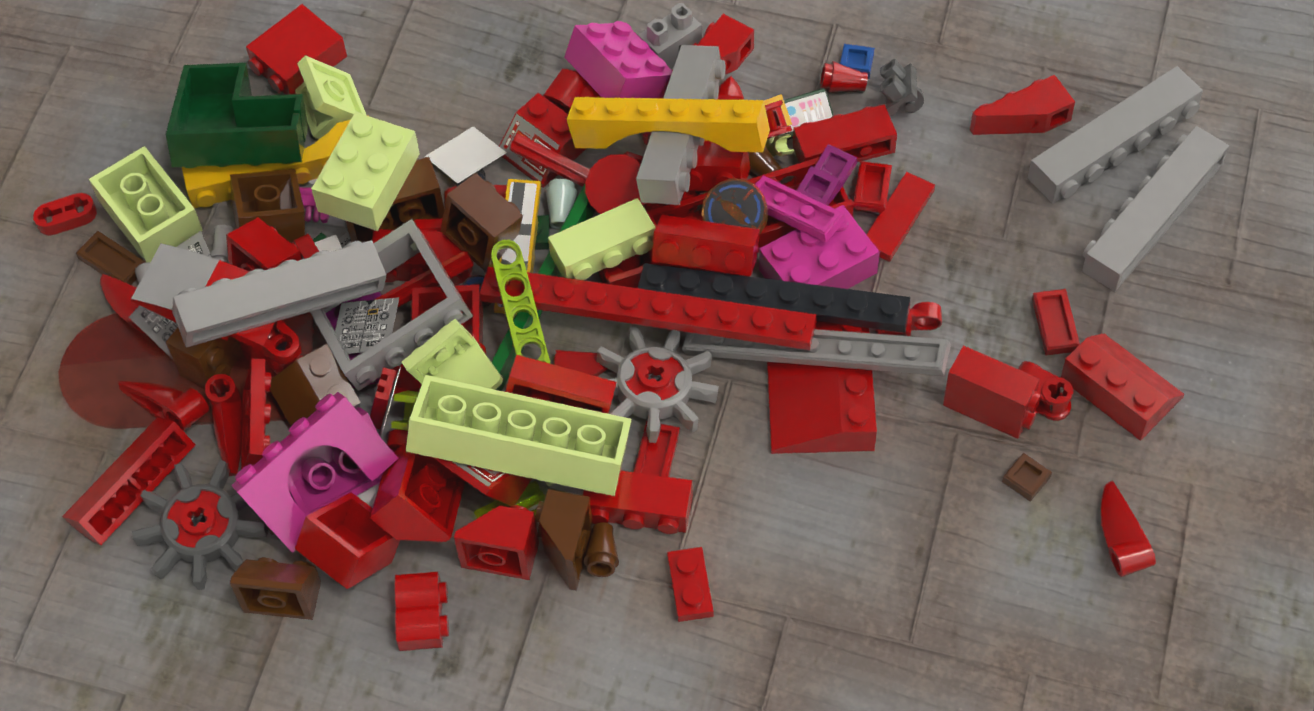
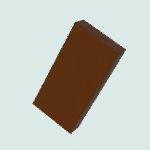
(109, 258)

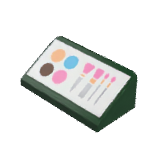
(808, 108)

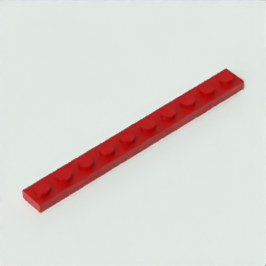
(660, 309)

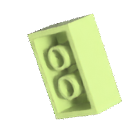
(366, 171)
(145, 203)

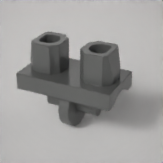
(900, 87)

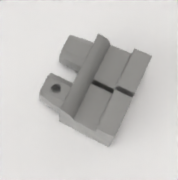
(671, 32)

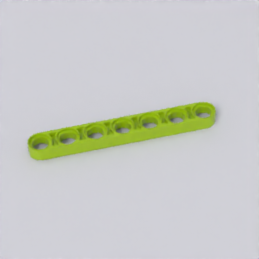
(521, 303)

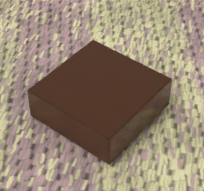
(1027, 477)

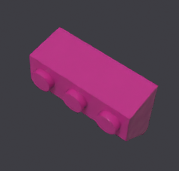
(326, 475)

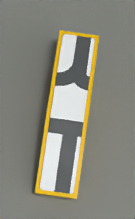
(526, 197)

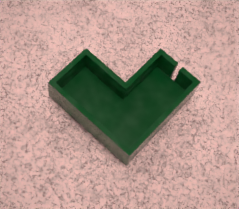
(224, 125)

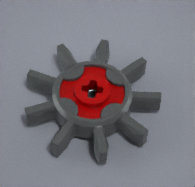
(184, 525)

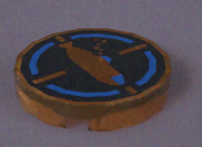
(736, 204)

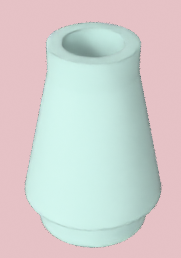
(560, 200)

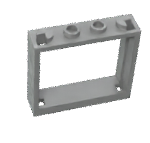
(391, 351)

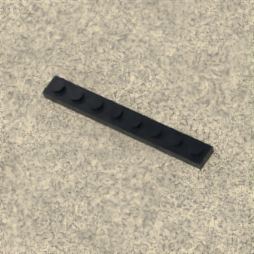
(828, 303)

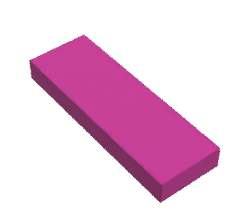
(800, 210)

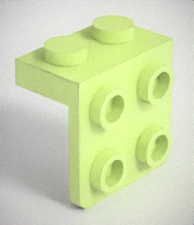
(455, 357)

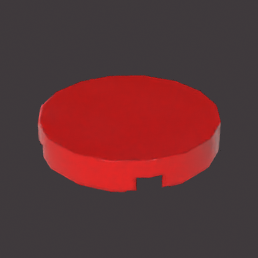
(612, 182)

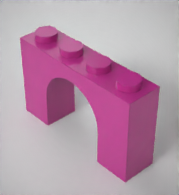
(332, 424)

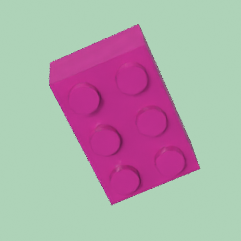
(617, 61)
(838, 263)

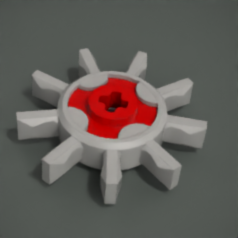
(657, 382)

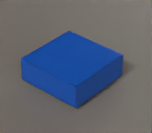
(858, 58)

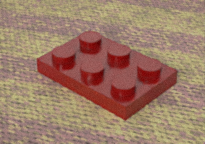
(255, 413)

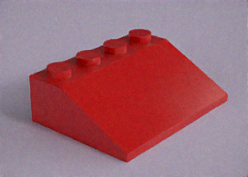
(821, 406)

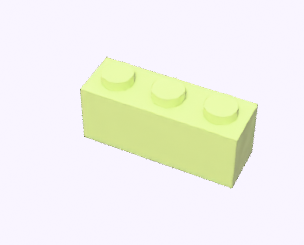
(602, 241)

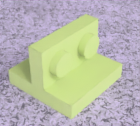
(327, 96)

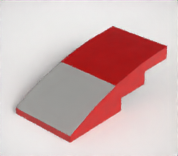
(179, 269)

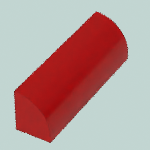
(120, 486)

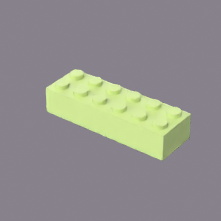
(518, 435)

